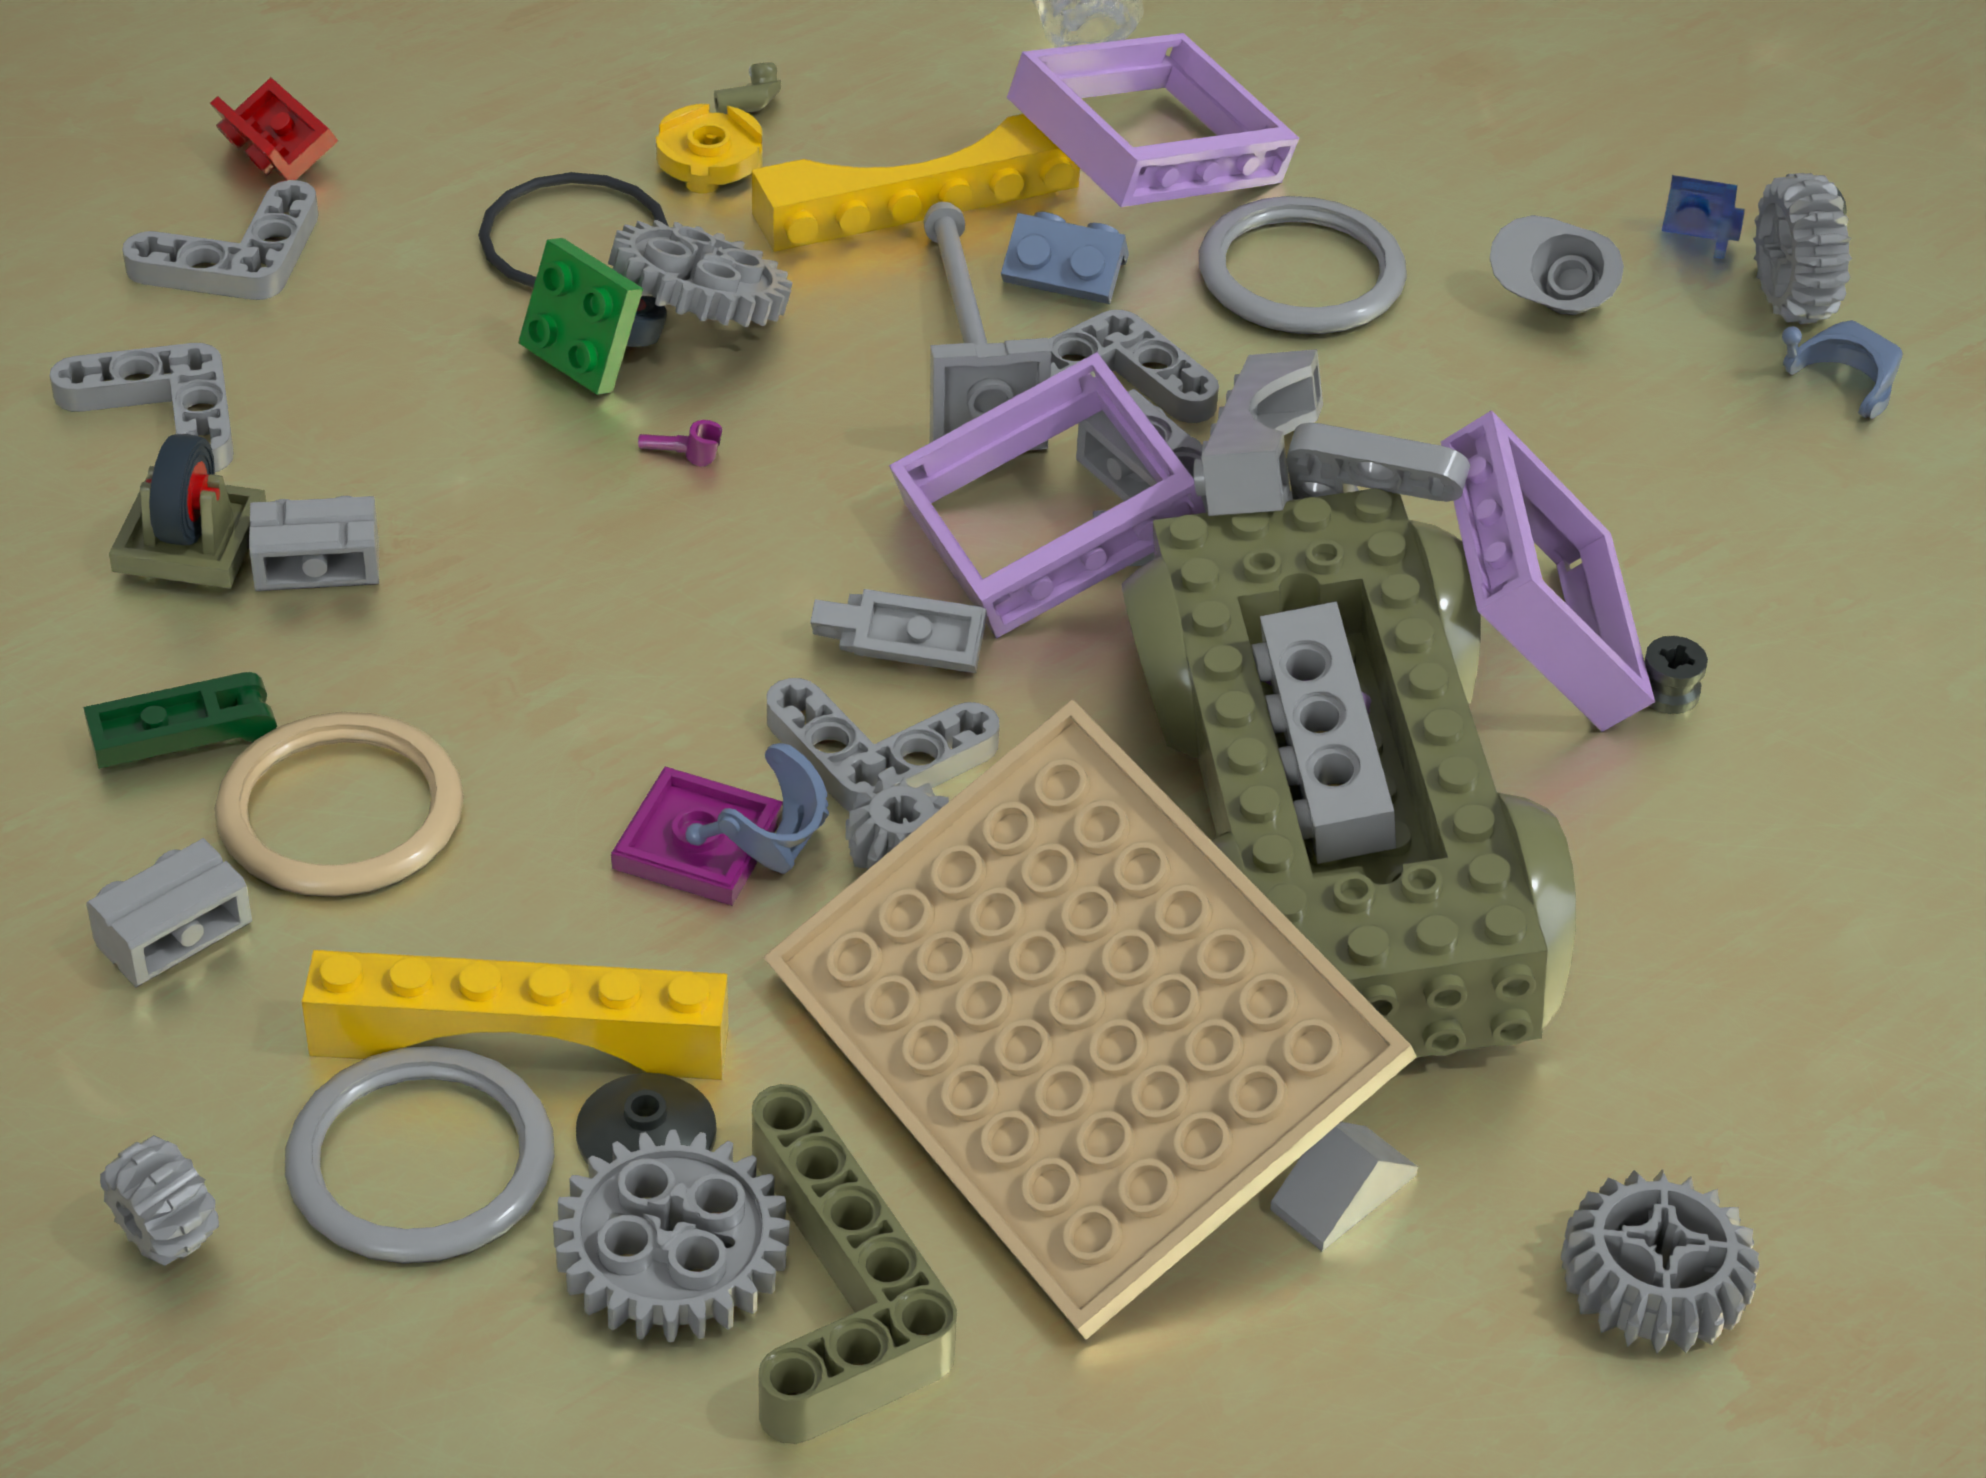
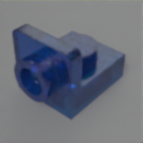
(1703, 211)

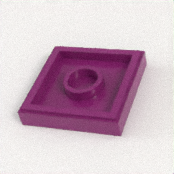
(657, 845)

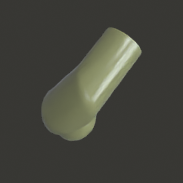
(754, 95)

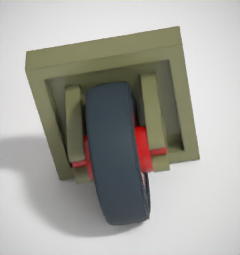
(186, 519)

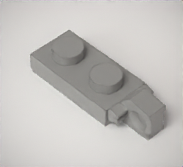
(904, 629)

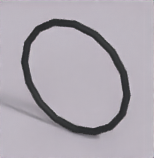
(548, 181)

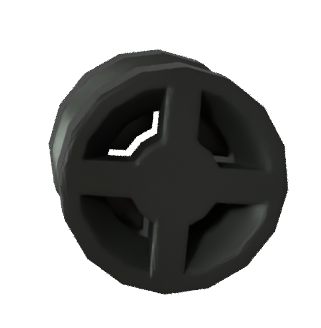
(1675, 673)

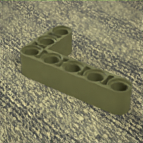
(871, 1265)

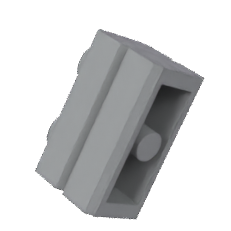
(314, 543)
(168, 911)

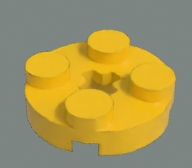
(708, 146)

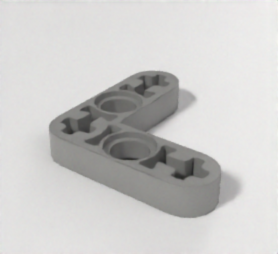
(168, 258)
(1126, 343)
(193, 380)
(1336, 458)
(966, 728)

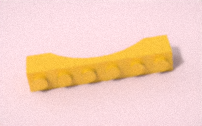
(822, 202)
(390, 1001)

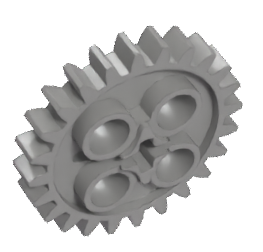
(701, 273)
(671, 1235)

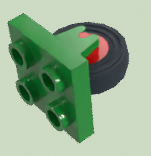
(587, 316)

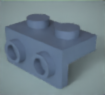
(1065, 257)

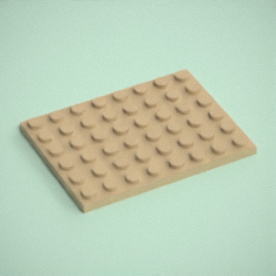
(1087, 1015)

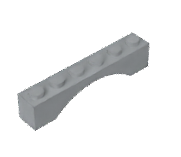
(1246, 453)

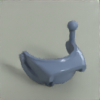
(1854, 346)
(801, 816)

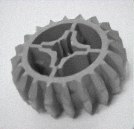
(1802, 247)
(1637, 1229)

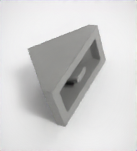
(1340, 1183)

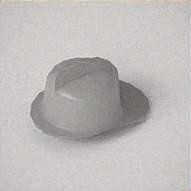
(1556, 264)

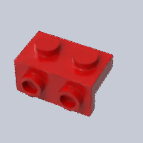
(276, 129)

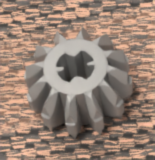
(886, 818)
(159, 1200)

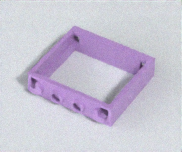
(1246, 153)
(1082, 554)
(1580, 644)

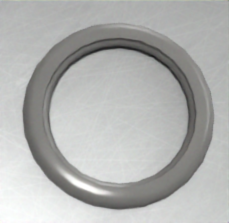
(1295, 318)
(426, 1243)

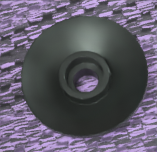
(618, 1107)

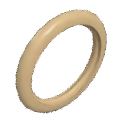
(349, 878)

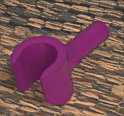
(699, 445)

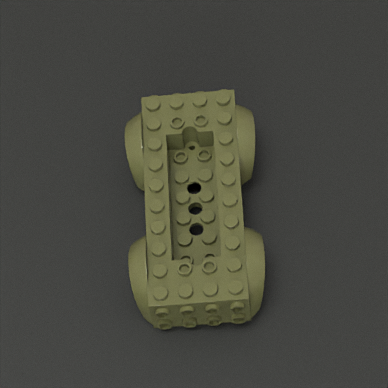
(1475, 909)

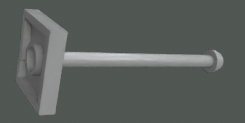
(974, 374)

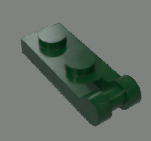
(179, 719)

